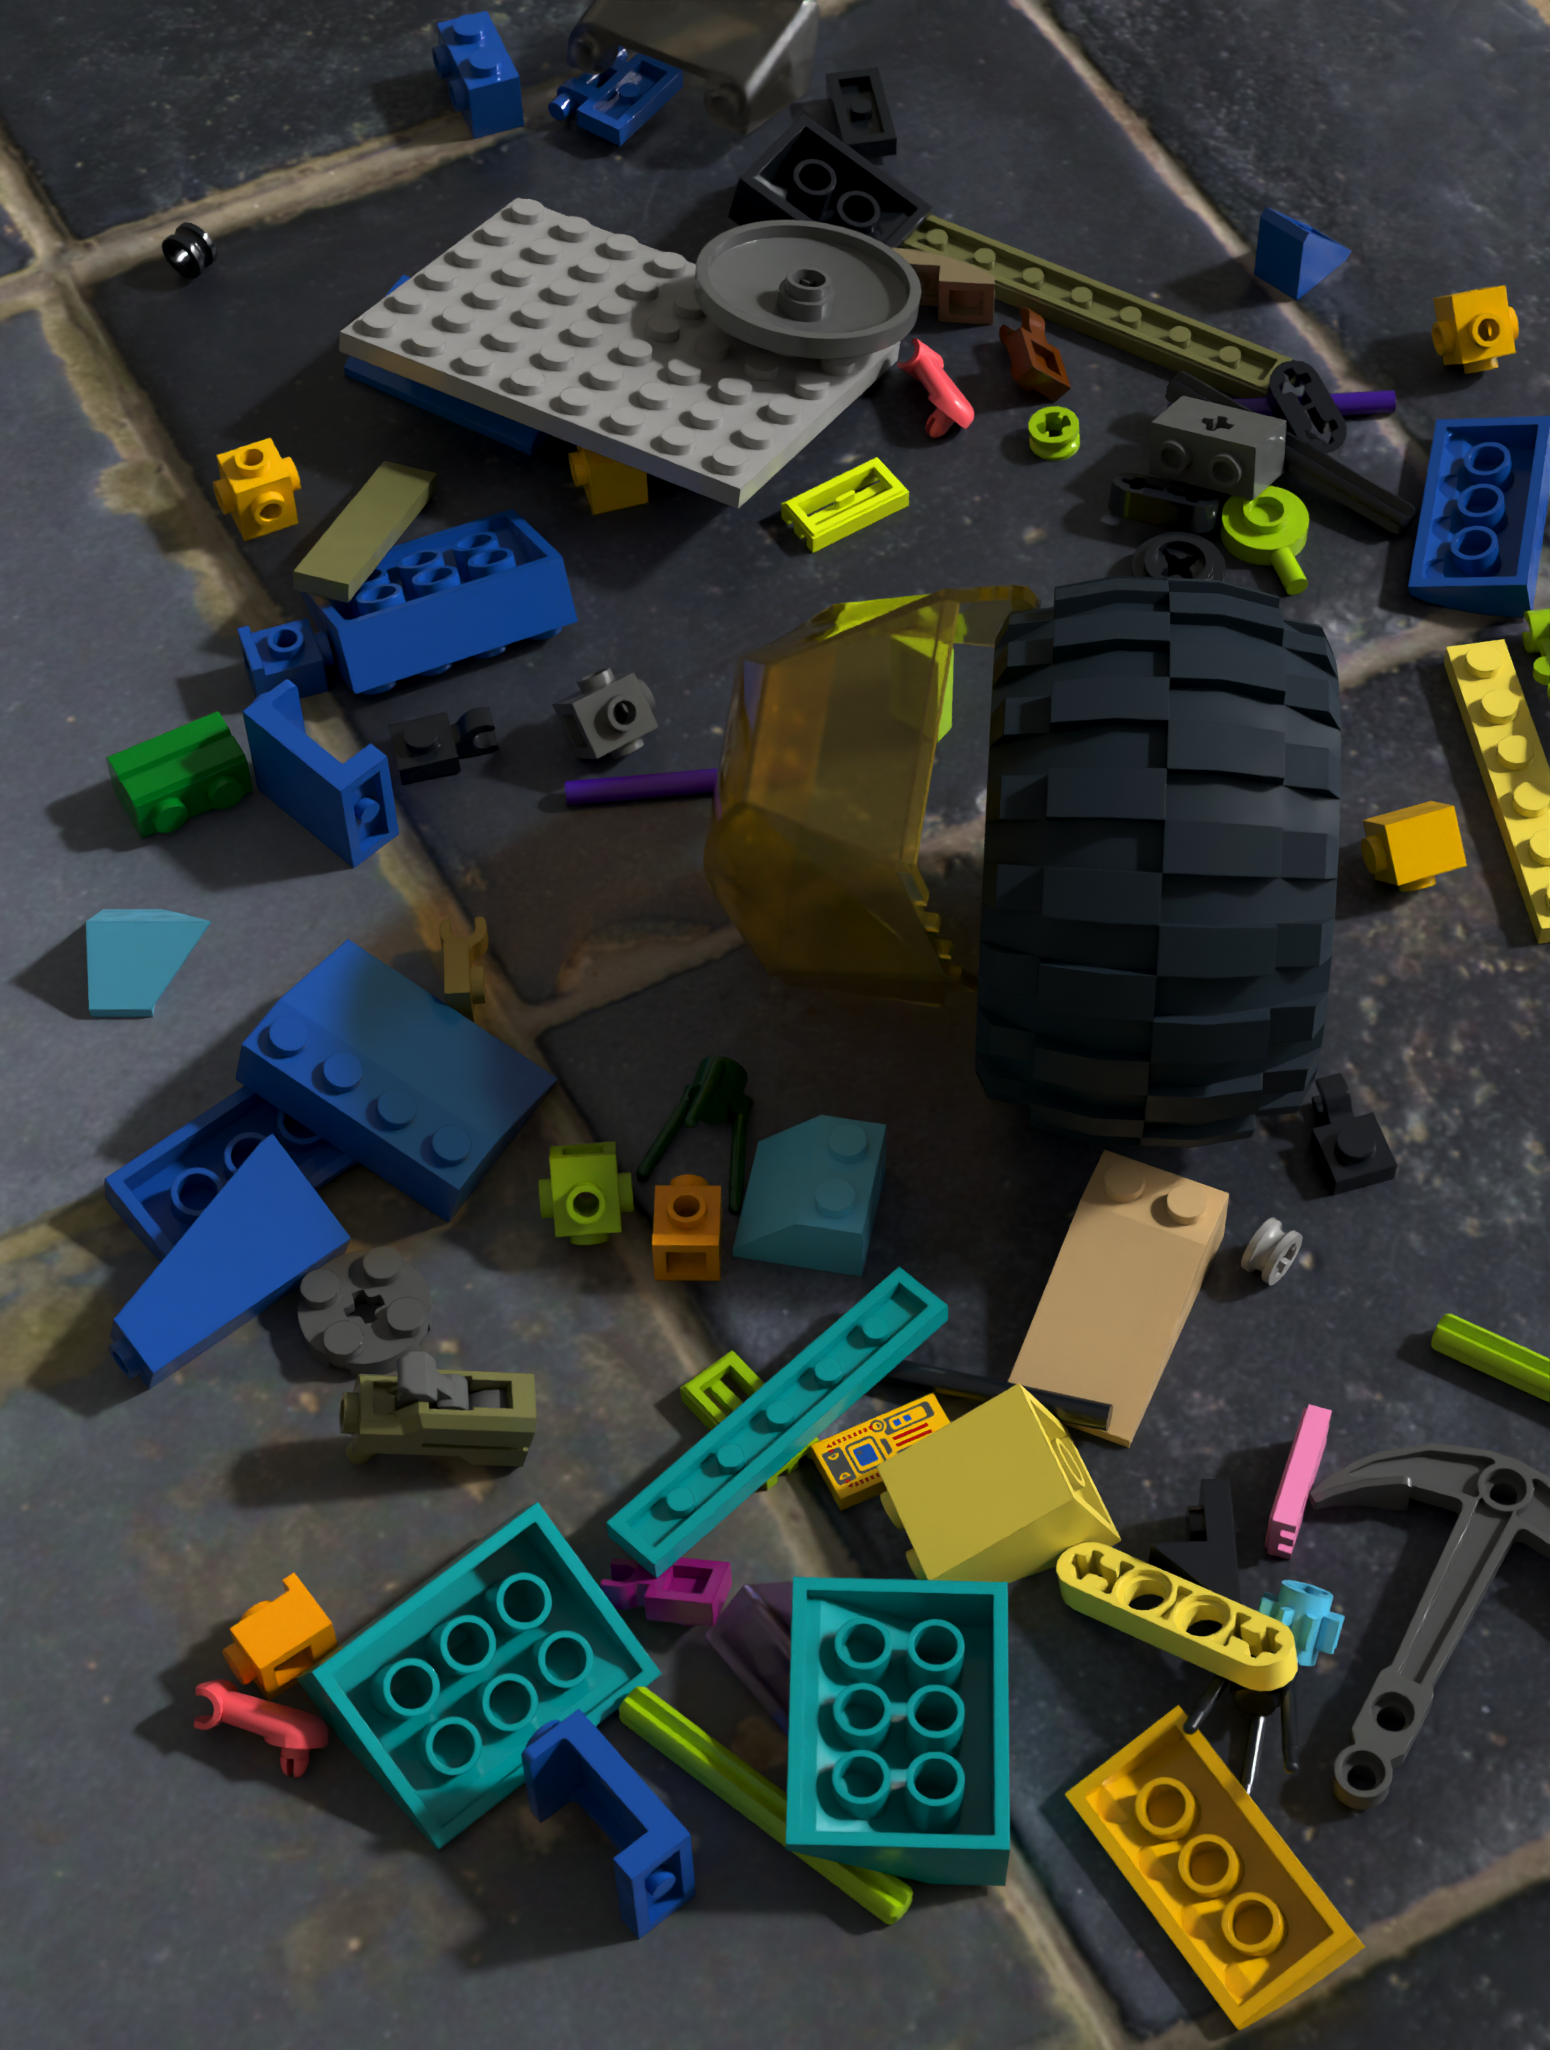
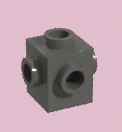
(607, 714)

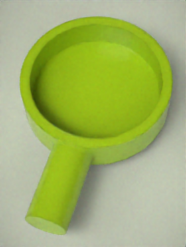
(1268, 533)

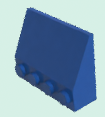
(447, 601)
(393, 1077)

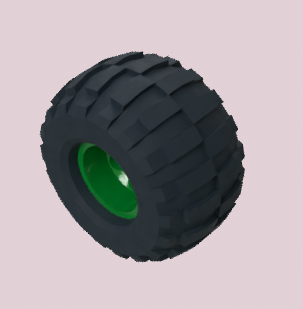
(1158, 861)

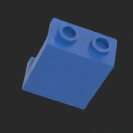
(338, 803)
(655, 1859)

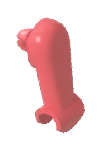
(951, 404)
(278, 1724)

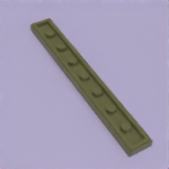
(1106, 311)

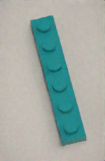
(776, 1422)

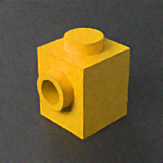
(607, 482)
(1413, 845)

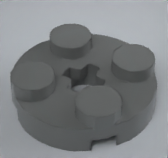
(356, 1279)

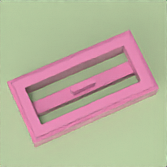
(1297, 1481)

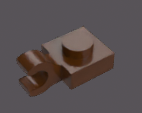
(1033, 360)

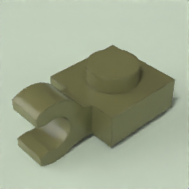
(463, 982)

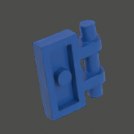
(624, 102)

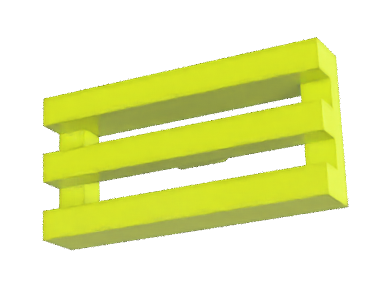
(850, 510)

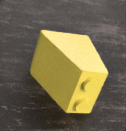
(994, 1494)

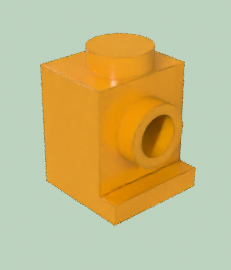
(687, 1230)
(280, 1640)

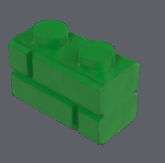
(180, 775)

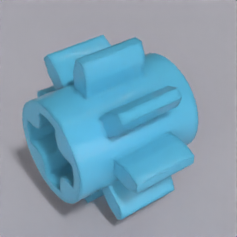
(1308, 1616)

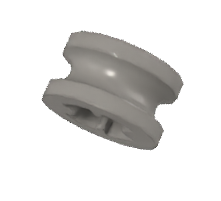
(1271, 1251)

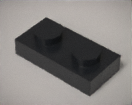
(861, 112)

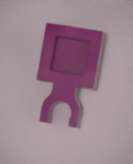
(685, 1594)

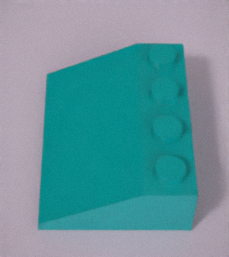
(472, 1667)
(901, 1727)

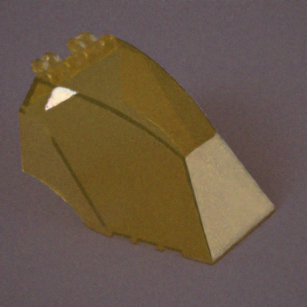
(831, 792)

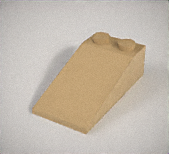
(1122, 1289)

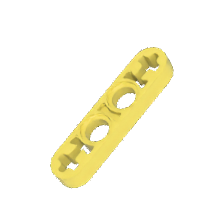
(1182, 1607)

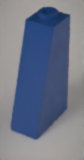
(228, 1266)

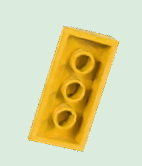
(1213, 1871)

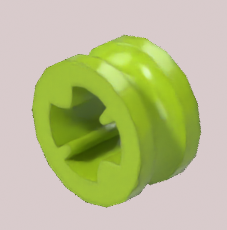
(1057, 447)

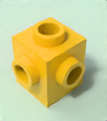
(1474, 328)
(257, 488)

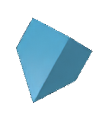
(136, 957)

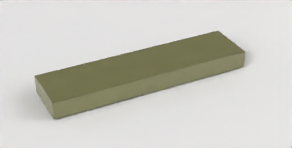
(364, 532)

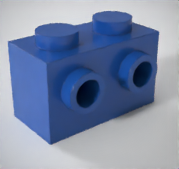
(479, 74)

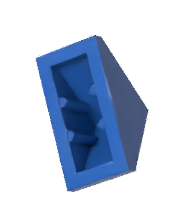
(1294, 254)

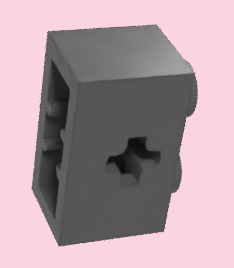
(1217, 447)

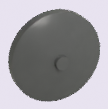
(807, 289)

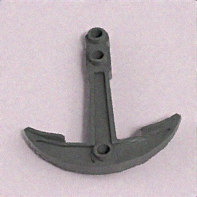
(1484, 1532)

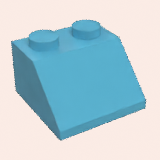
(814, 1195)

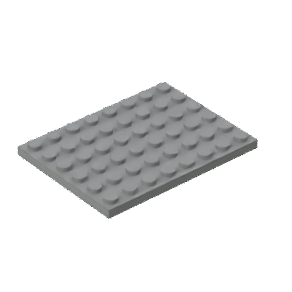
(605, 353)

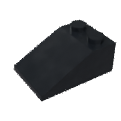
(825, 181)

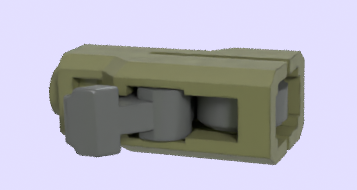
(440, 1413)

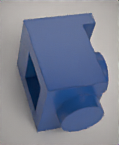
(286, 653)

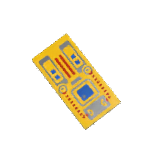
(851, 1457)

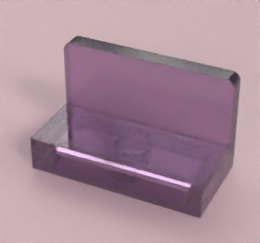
(756, 1644)

